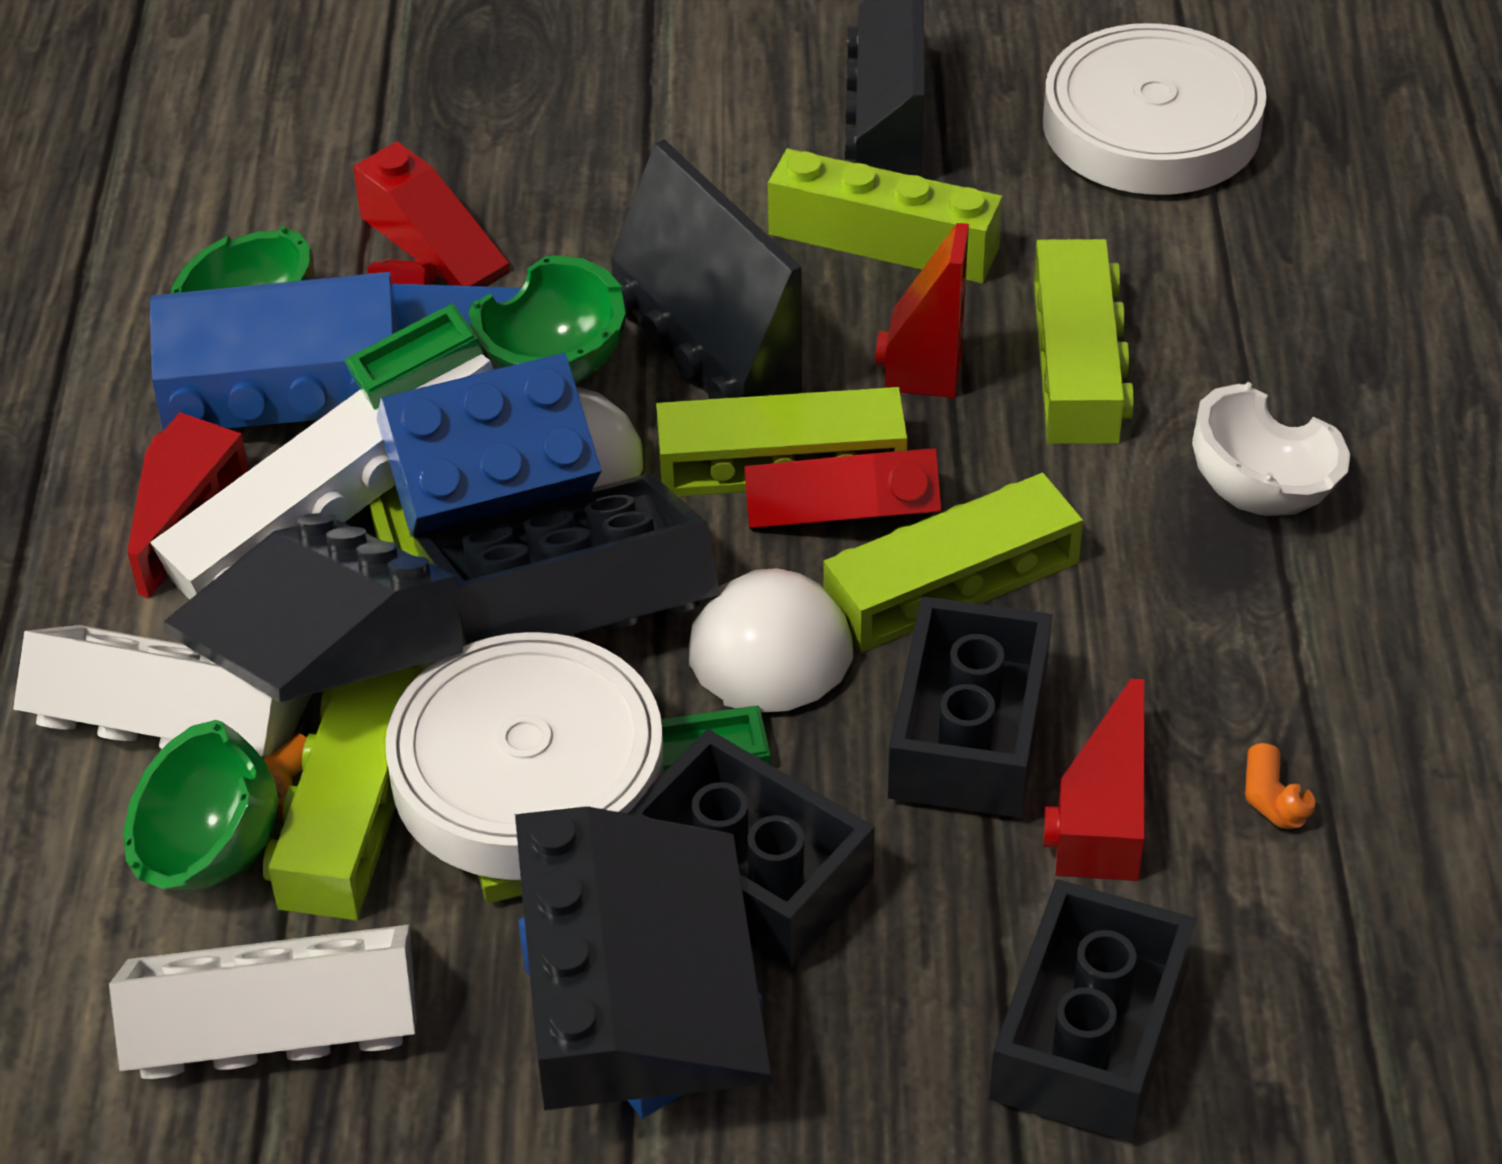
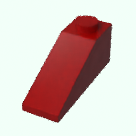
(424, 217)
(927, 324)
(178, 475)
(843, 488)
(1102, 798)

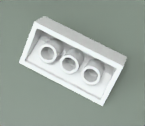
(142, 687)
(264, 1000)

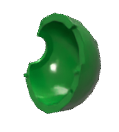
(249, 261)
(560, 309)
(200, 811)

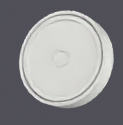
(1154, 108)
(517, 732)

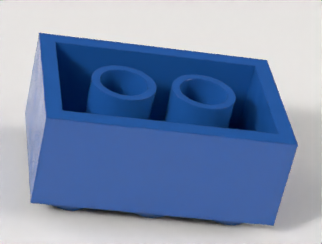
(488, 444)

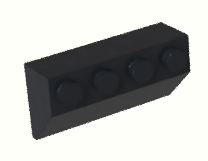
(886, 86)

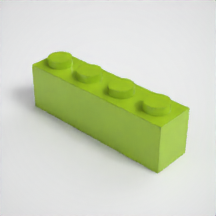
(879, 212)
(1079, 342)
(713, 439)
(956, 556)
(341, 803)

